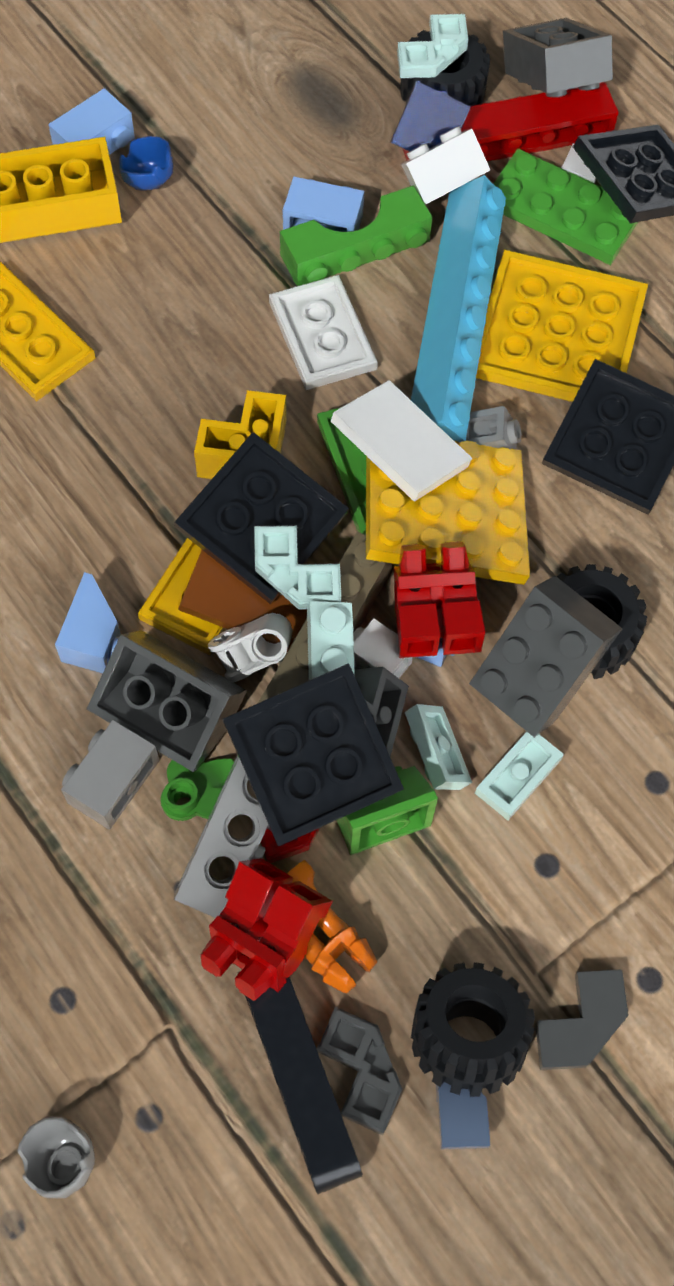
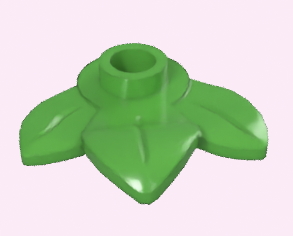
(199, 786)

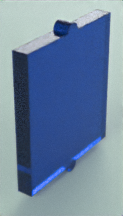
(428, 117)

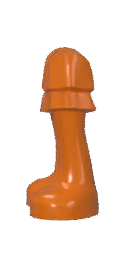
(342, 939)

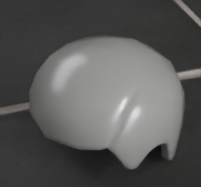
(56, 1157)

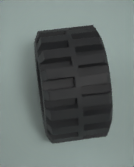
(463, 79)
(617, 602)
(467, 1062)

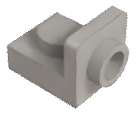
(494, 428)

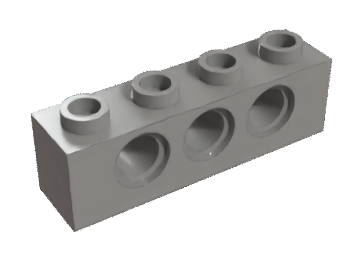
(197, 886)

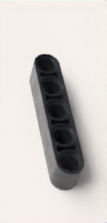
(305, 1088)

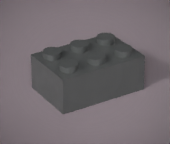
(558, 56)
(545, 655)

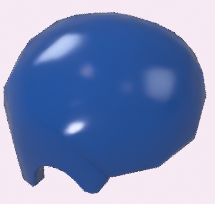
(147, 163)

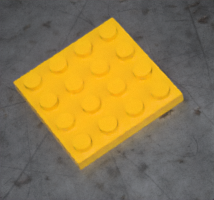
(553, 323)
(476, 506)

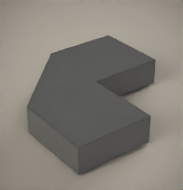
(579, 1040)
(362, 1048)

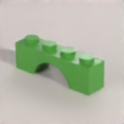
(318, 252)

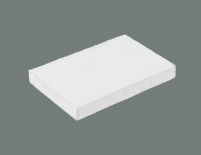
(322, 332)
(401, 440)

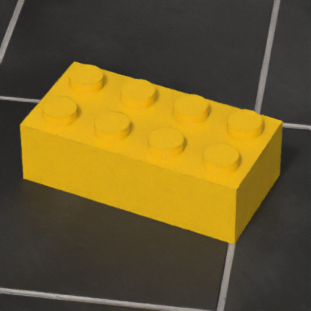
(57, 189)

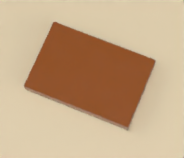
(229, 603)

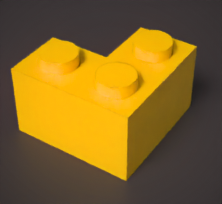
(219, 440)

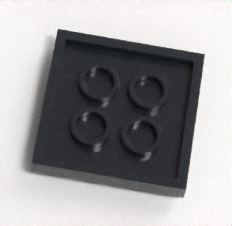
(633, 169)
(617, 437)
(258, 490)
(313, 754)

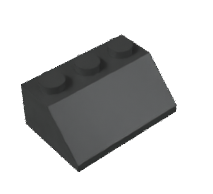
(165, 698)

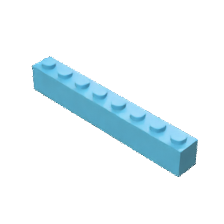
(459, 306)

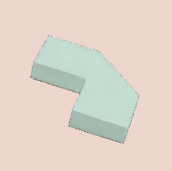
(431, 57)
(296, 582)

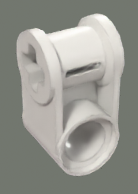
(246, 651)

